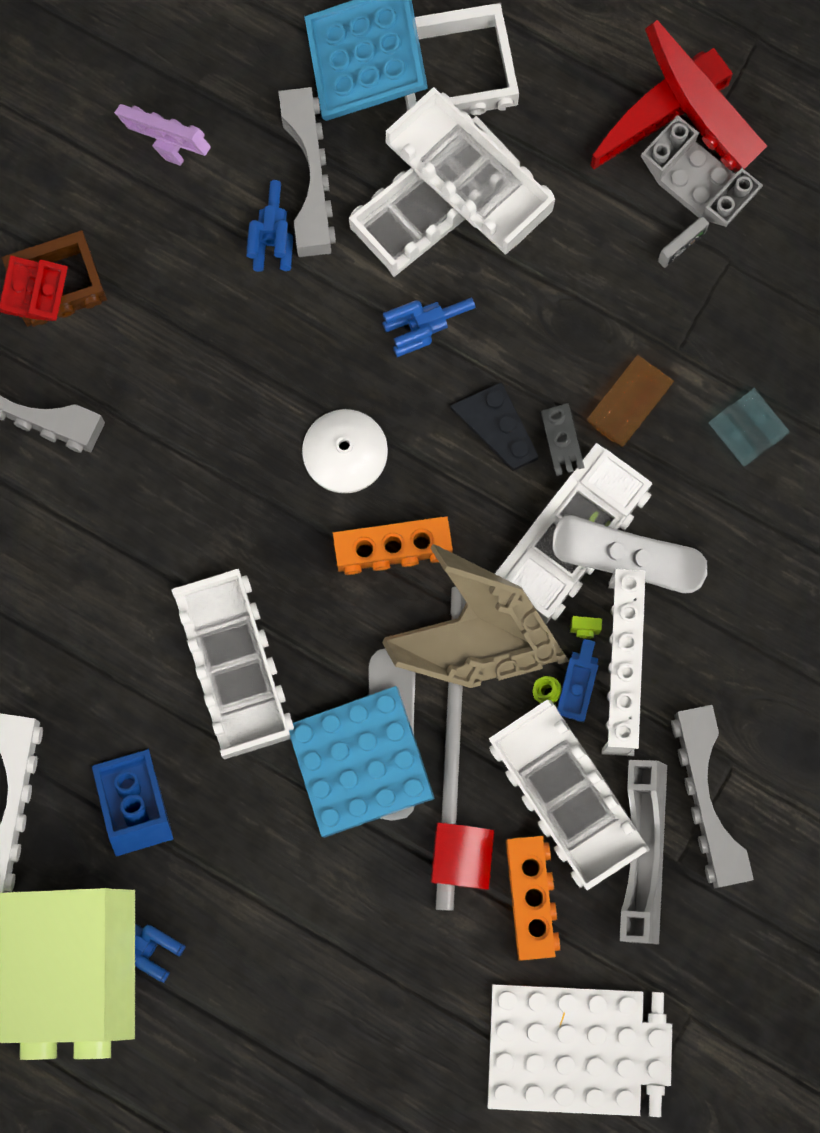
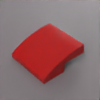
(33, 289)
(462, 856)

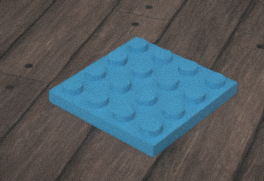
(364, 54)
(360, 762)

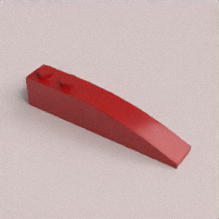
(704, 104)
(656, 110)

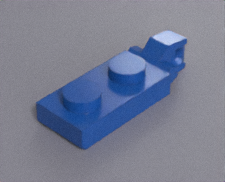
(578, 683)

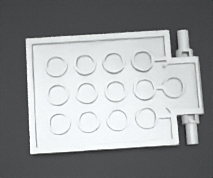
(588, 1062)

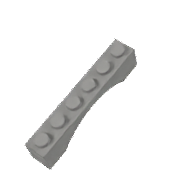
(311, 223)
(69, 424)
(725, 857)
(643, 895)

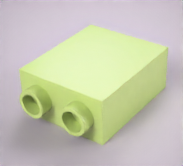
(67, 970)

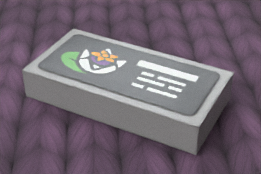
(683, 241)

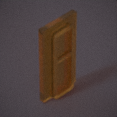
(630, 401)

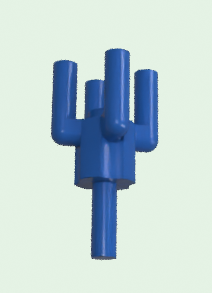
(270, 231)
(422, 322)
(146, 943)

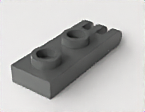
(562, 438)

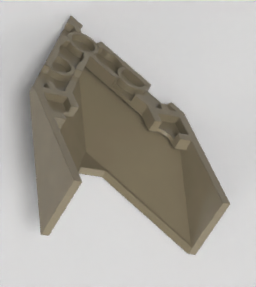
(491, 639)

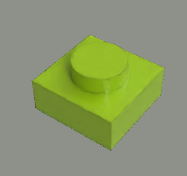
(585, 626)

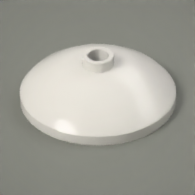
(345, 469)

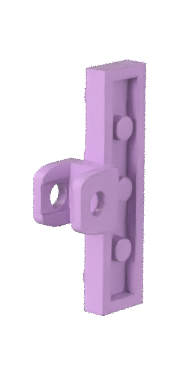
(169, 135)

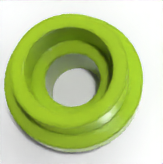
(544, 683)

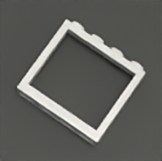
(469, 20)

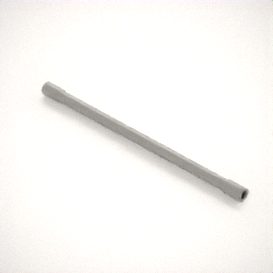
(445, 893)

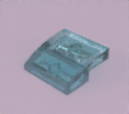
(749, 427)

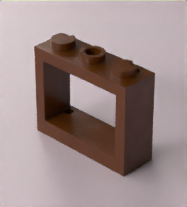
(58, 250)

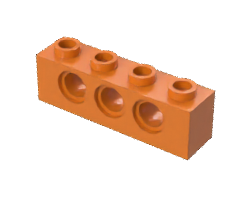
(377, 537)
(527, 945)

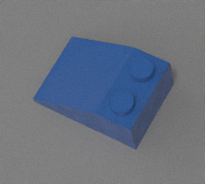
(132, 803)

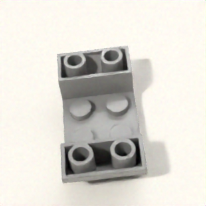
(697, 176)

